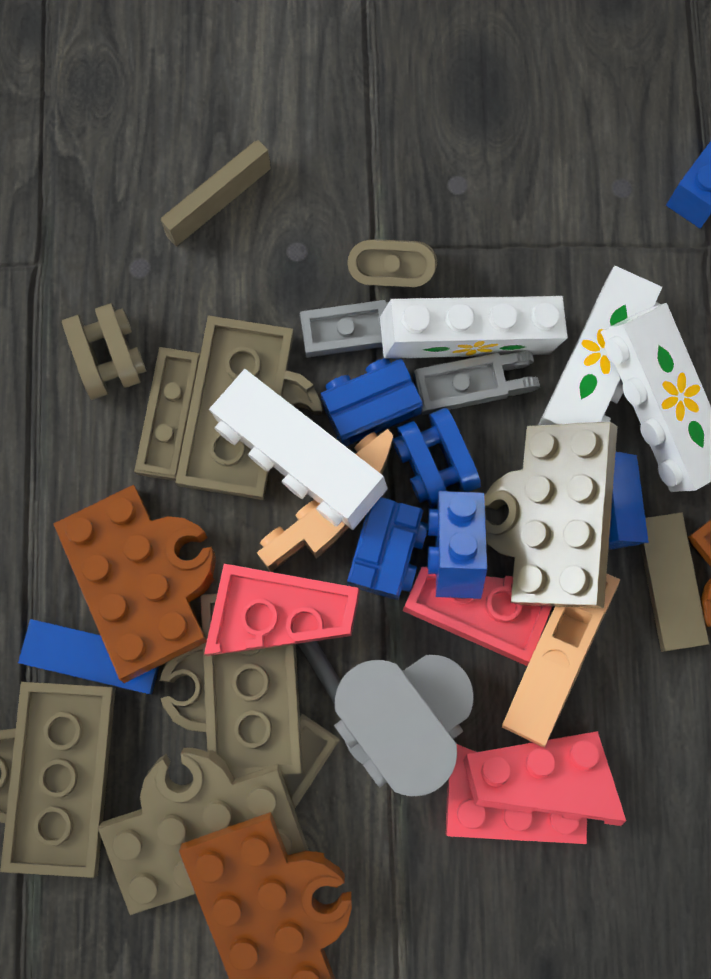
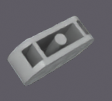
(444, 690)
(394, 729)

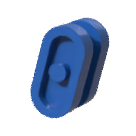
(413, 447)

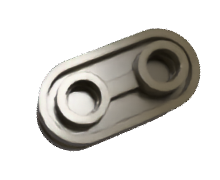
(392, 262)
(125, 362)

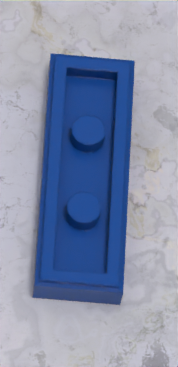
(76, 655)

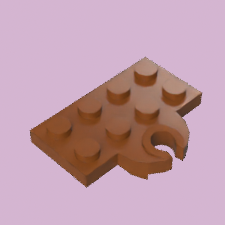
(137, 580)
(264, 901)

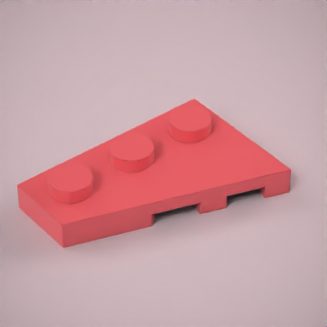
(277, 609)
(486, 621)
(562, 779)
(475, 821)

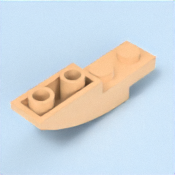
(311, 526)
(555, 668)

